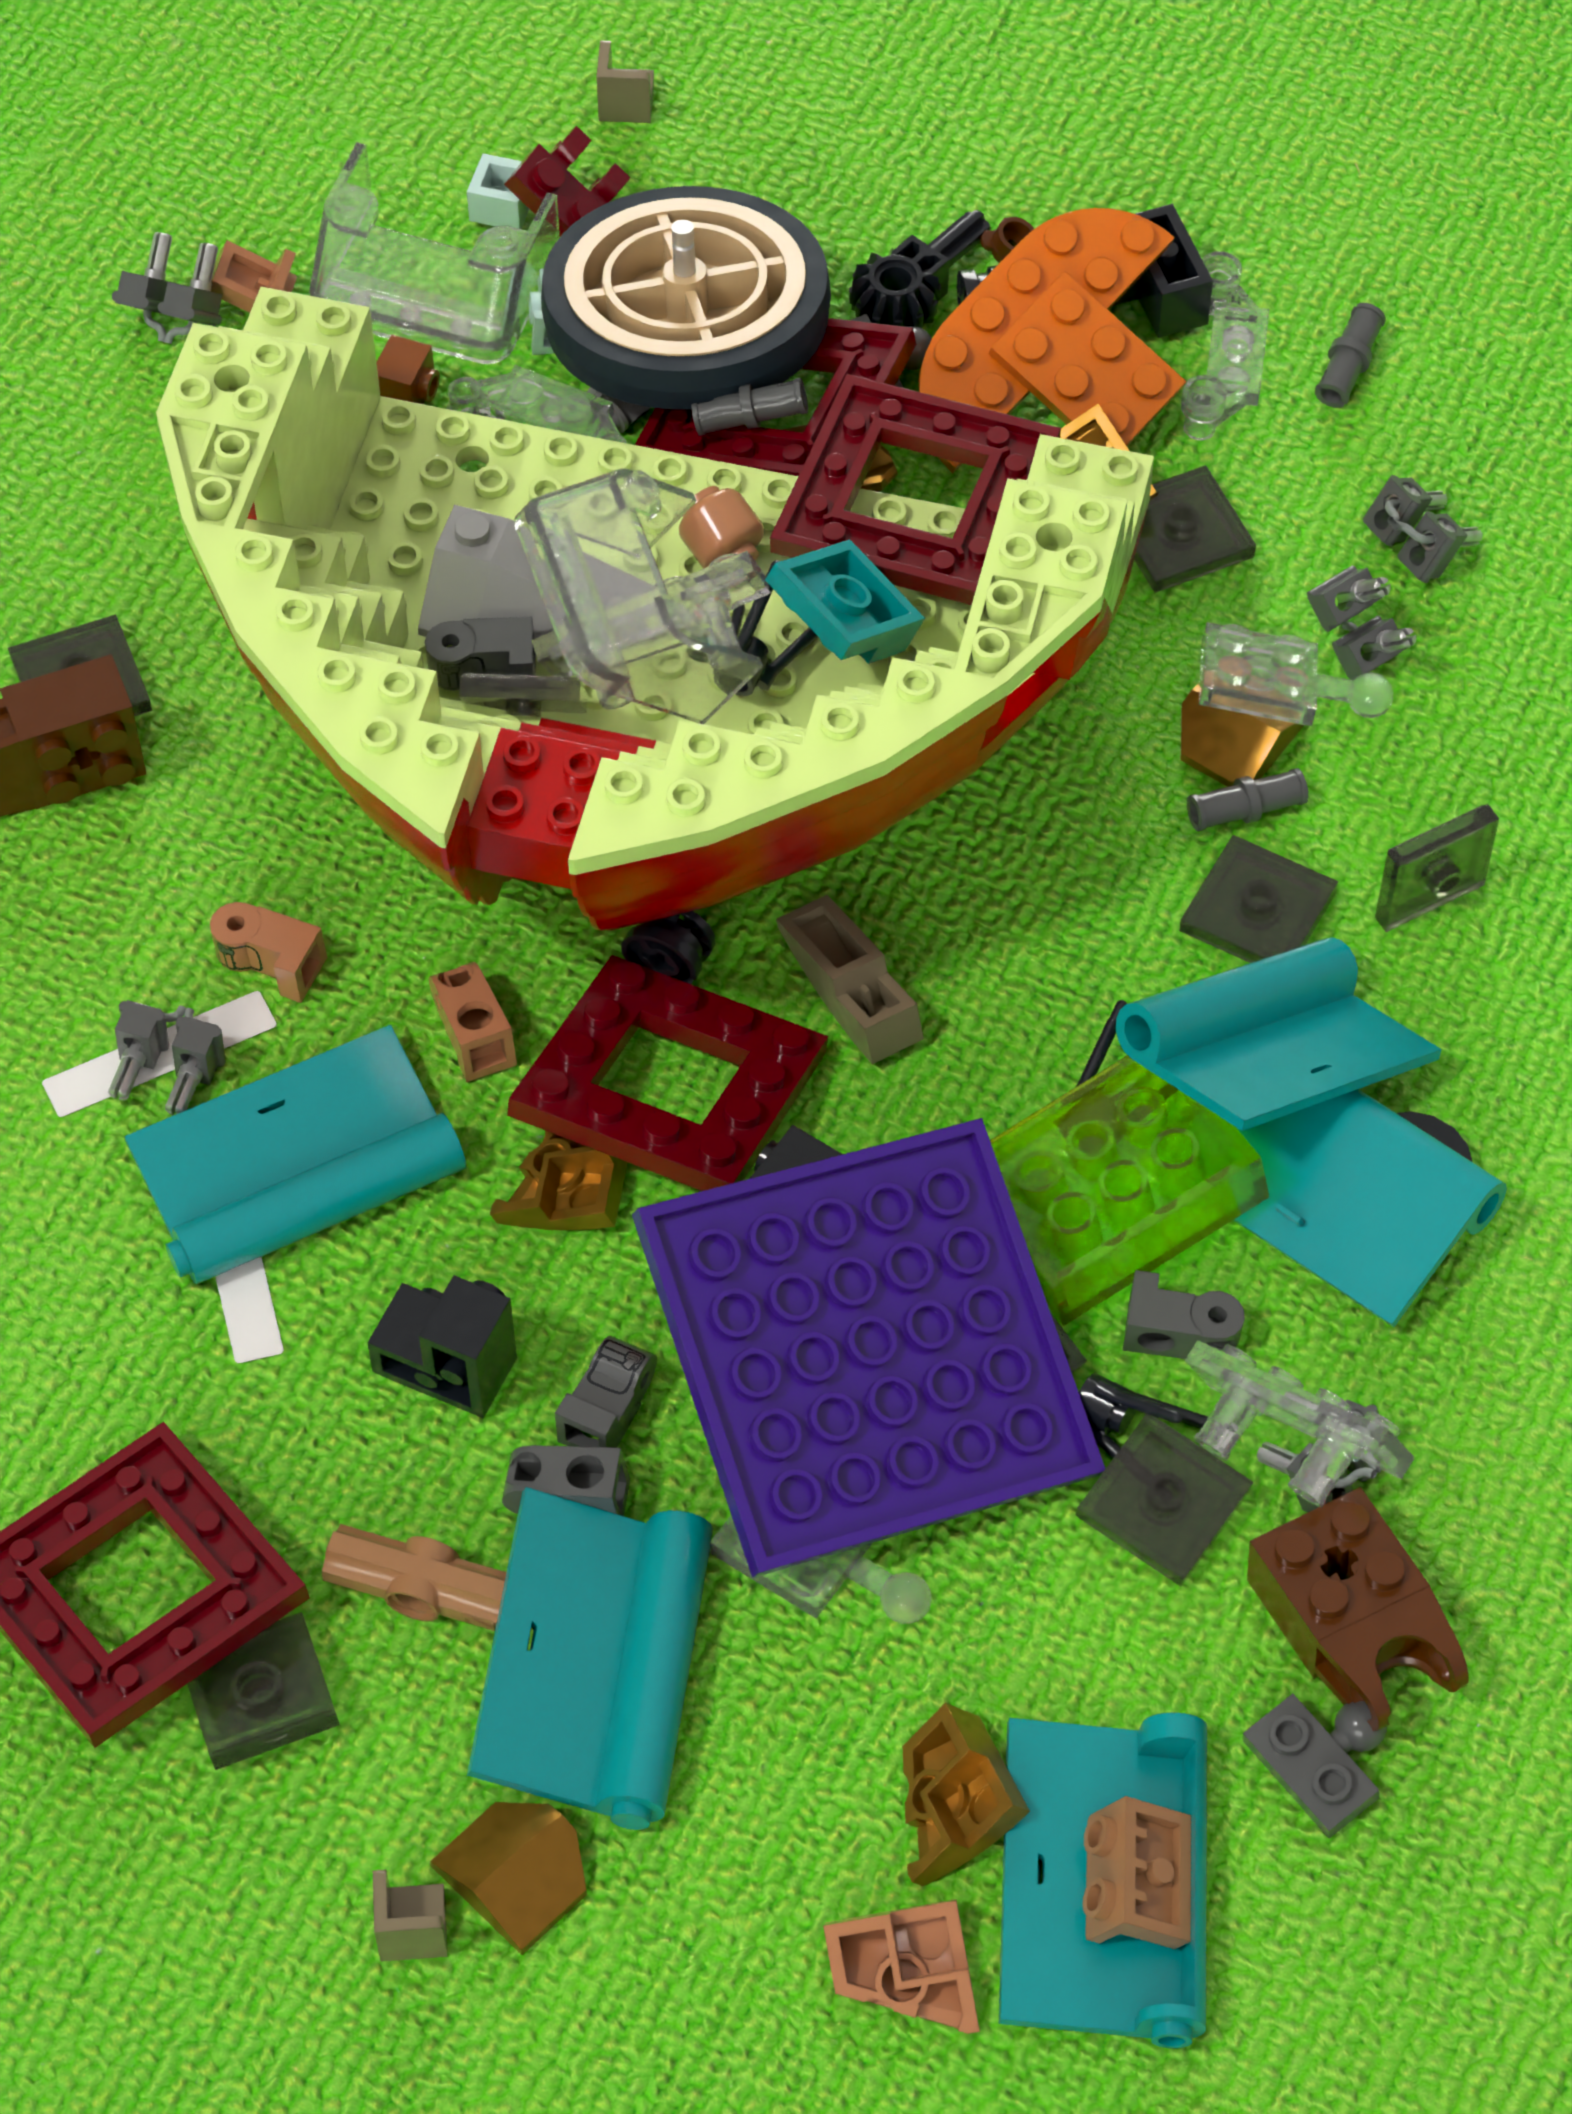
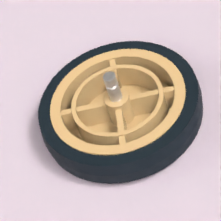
(685, 296)

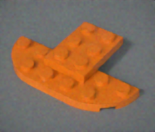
(1049, 330)

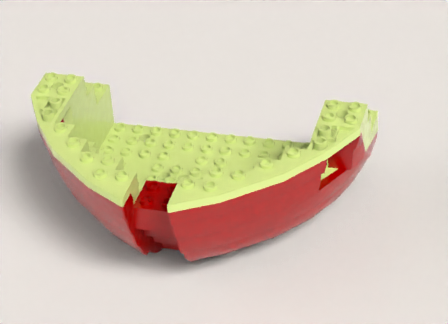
(319, 545)

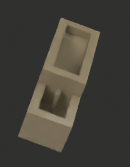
(852, 979)

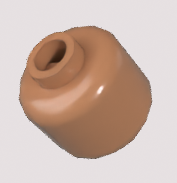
(720, 525)

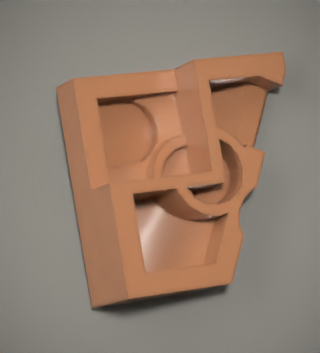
(906, 1962)

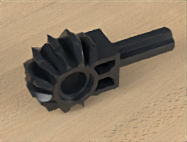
(914, 276)

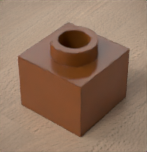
(407, 371)

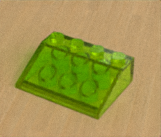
(1121, 1182)

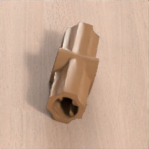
(414, 1576)

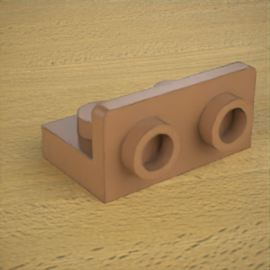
(1138, 1873)

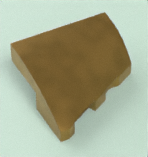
(564, 1188)
(956, 1793)

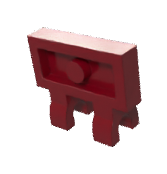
(548, 173)

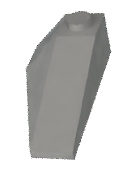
(481, 574)

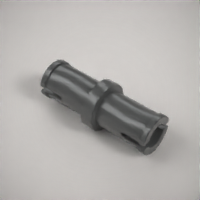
(1350, 355)
(750, 407)
(1247, 799)

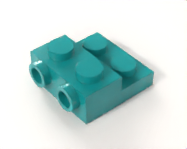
(847, 602)

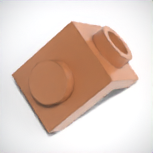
(241, 274)

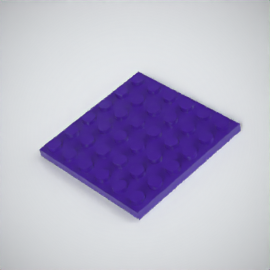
(867, 1345)

